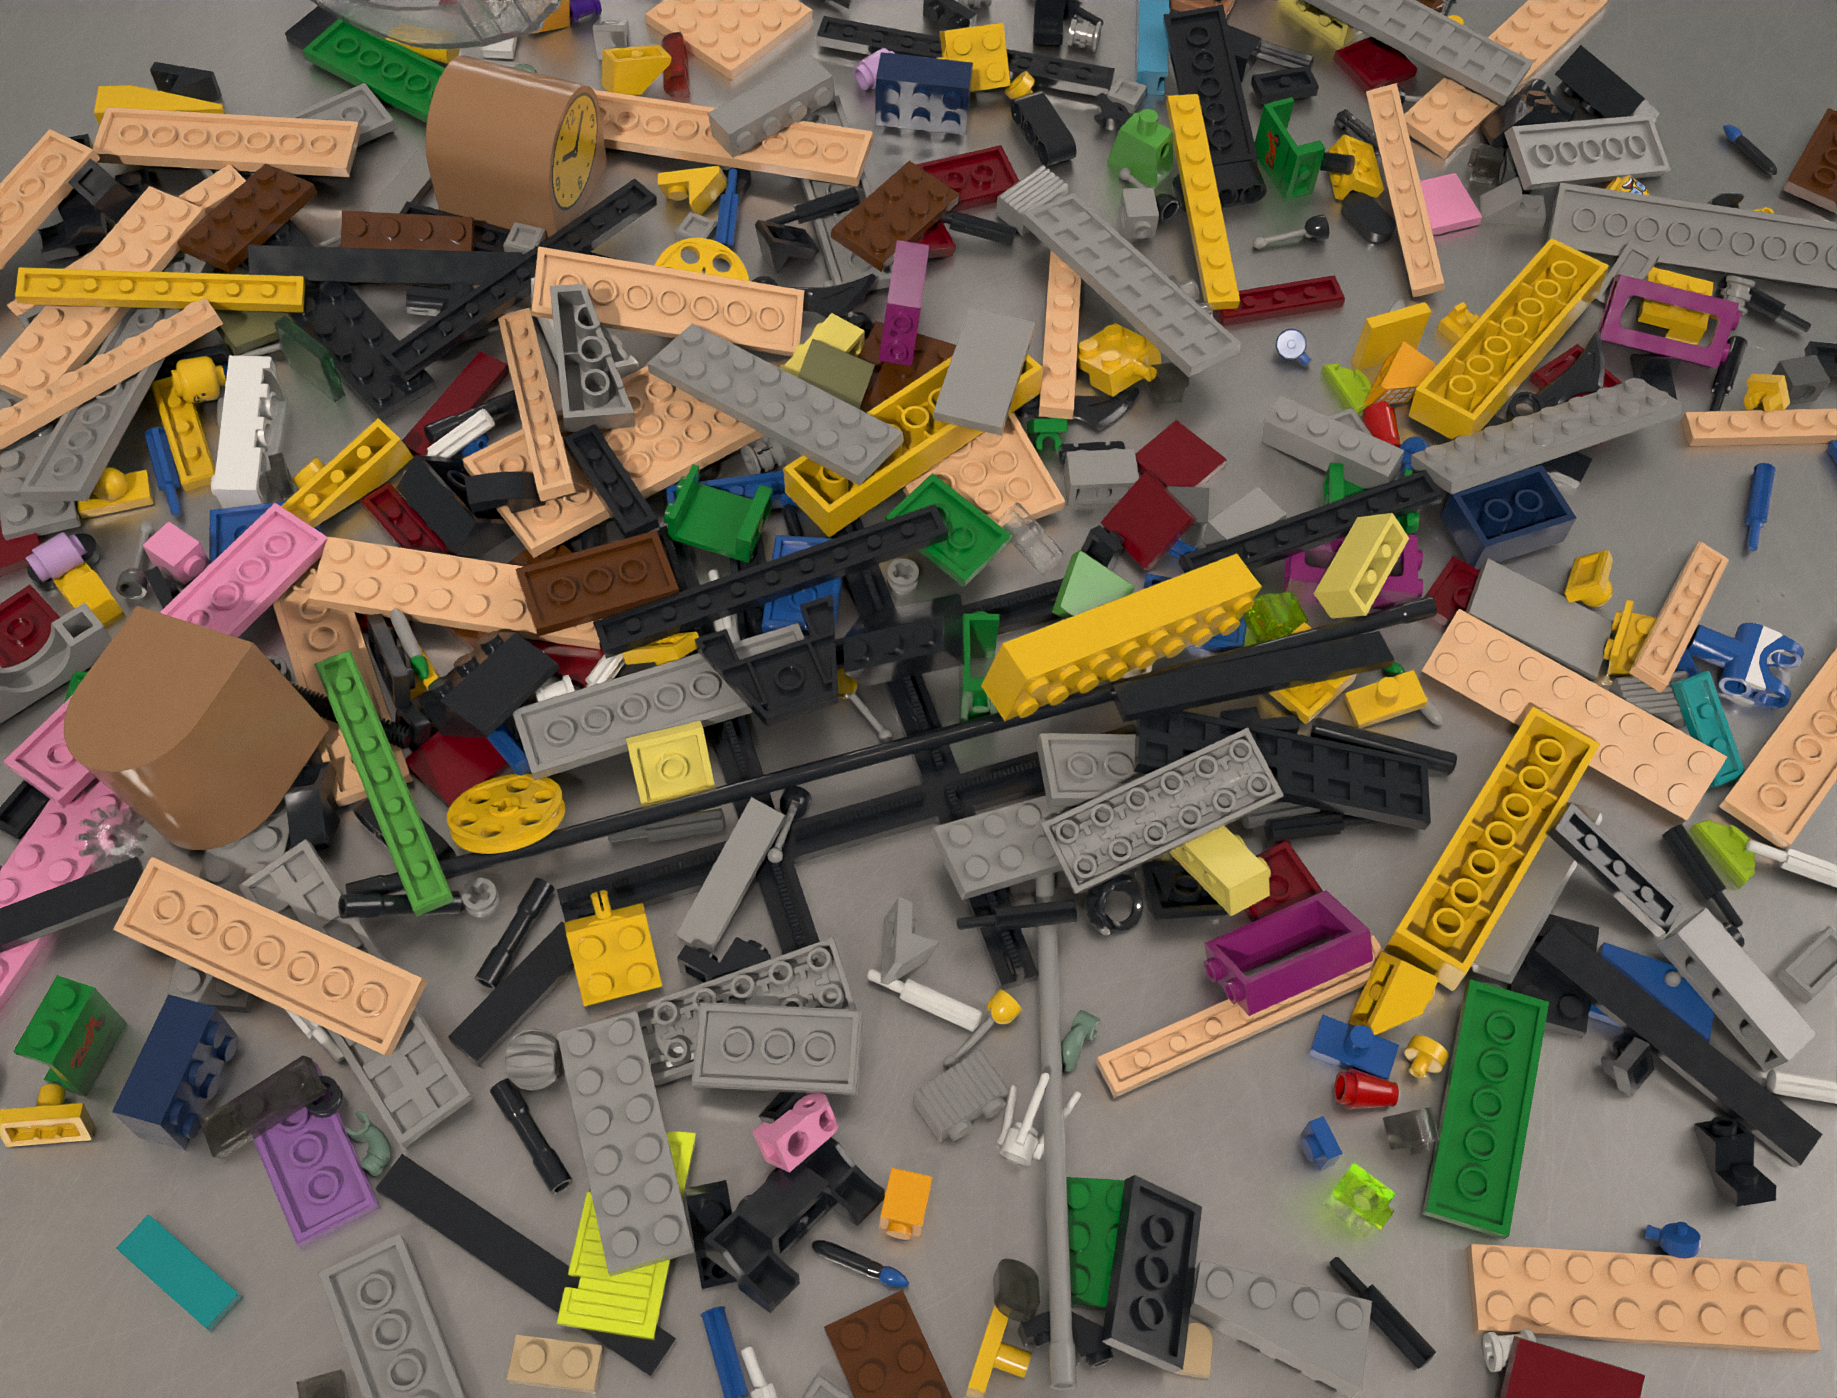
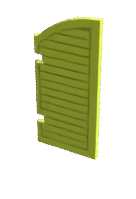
(624, 1302)

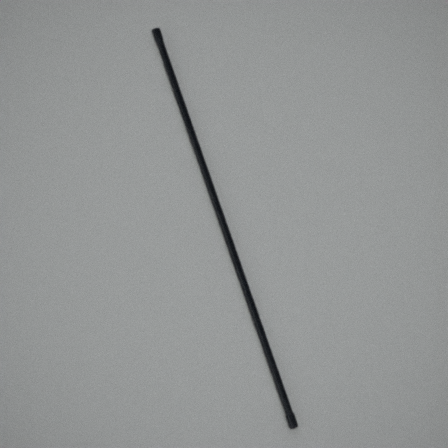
(471, 862)

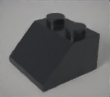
(1519, 111)

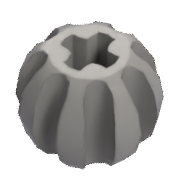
(533, 1059)

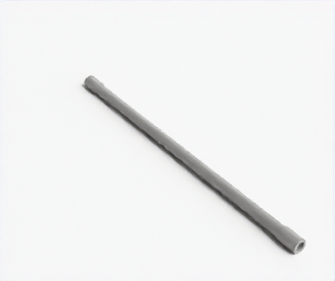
(1061, 1347)

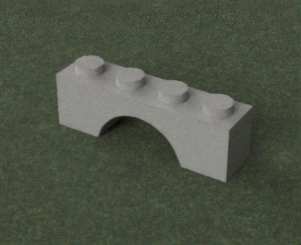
(72, 646)

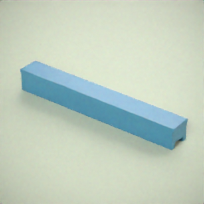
(1151, 45)

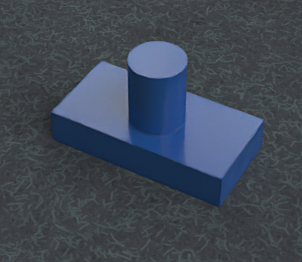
(1353, 1048)

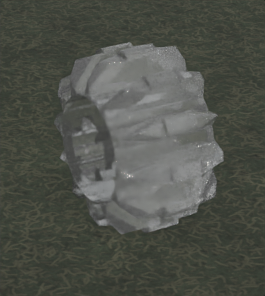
(116, 824)

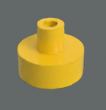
(1020, 85)
(308, 472)
(1425, 1056)

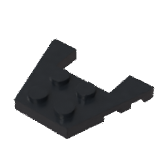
(784, 679)

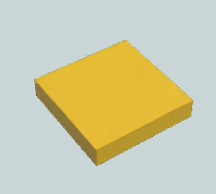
(1387, 331)

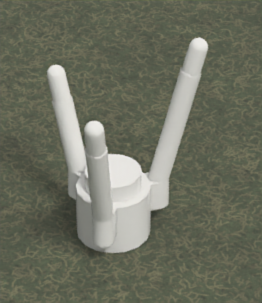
(1020, 1142)

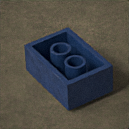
(923, 93)
(1508, 517)
(176, 1073)

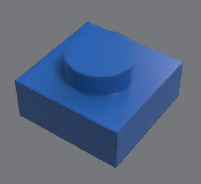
(1320, 1144)

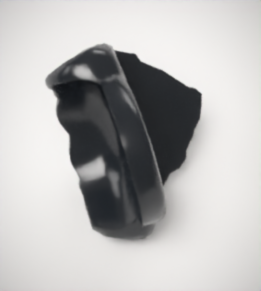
(1096, 899)

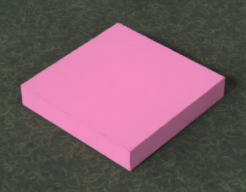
(1449, 204)

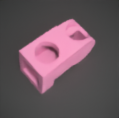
(797, 1132)

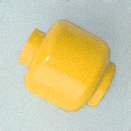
(198, 379)

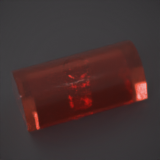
(676, 75)

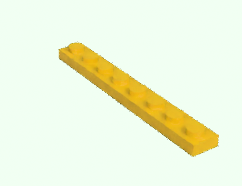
(1202, 202)
(159, 289)

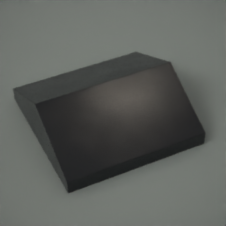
(1175, 893)

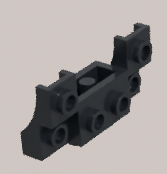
(80, 223)
(781, 1213)

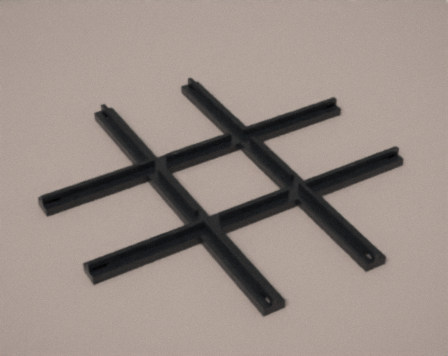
(939, 800)

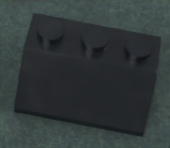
(1601, 87)
(440, 497)
(905, 641)
(487, 685)

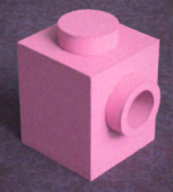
(176, 553)

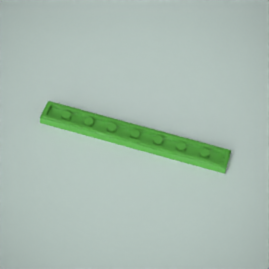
(384, 784)

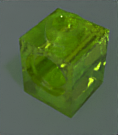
(1274, 616)
(1343, 1206)

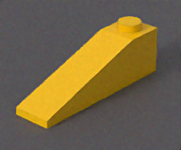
(142, 98)
(350, 475)

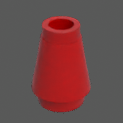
(1382, 422)
(1363, 1090)

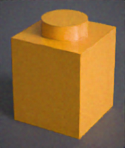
(905, 1204)

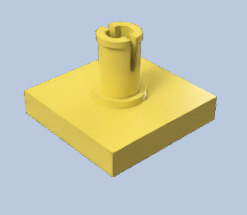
(670, 763)

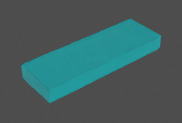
(1708, 722)
(179, 1272)

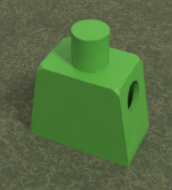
(1144, 148)

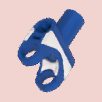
(1747, 661)

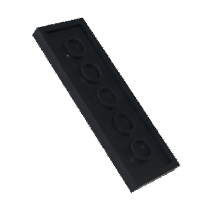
(1207, 67)

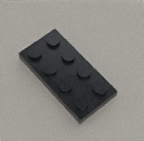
(1152, 1274)

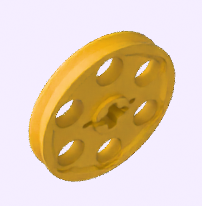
(707, 252)
(505, 813)

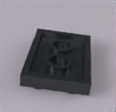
(1567, 1008)

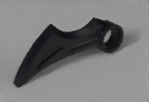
(831, 299)
(1583, 376)
(1094, 410)

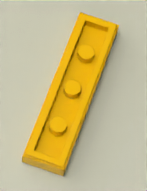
(184, 436)

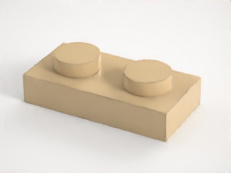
(555, 1364)

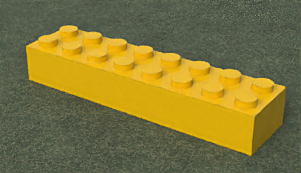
(1508, 341)
(838, 501)
(1119, 637)
(1492, 848)

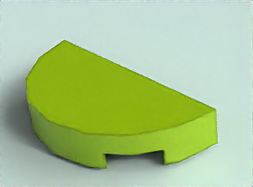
(1348, 385)
(1728, 848)

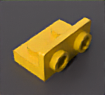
(1366, 173)
(1631, 633)

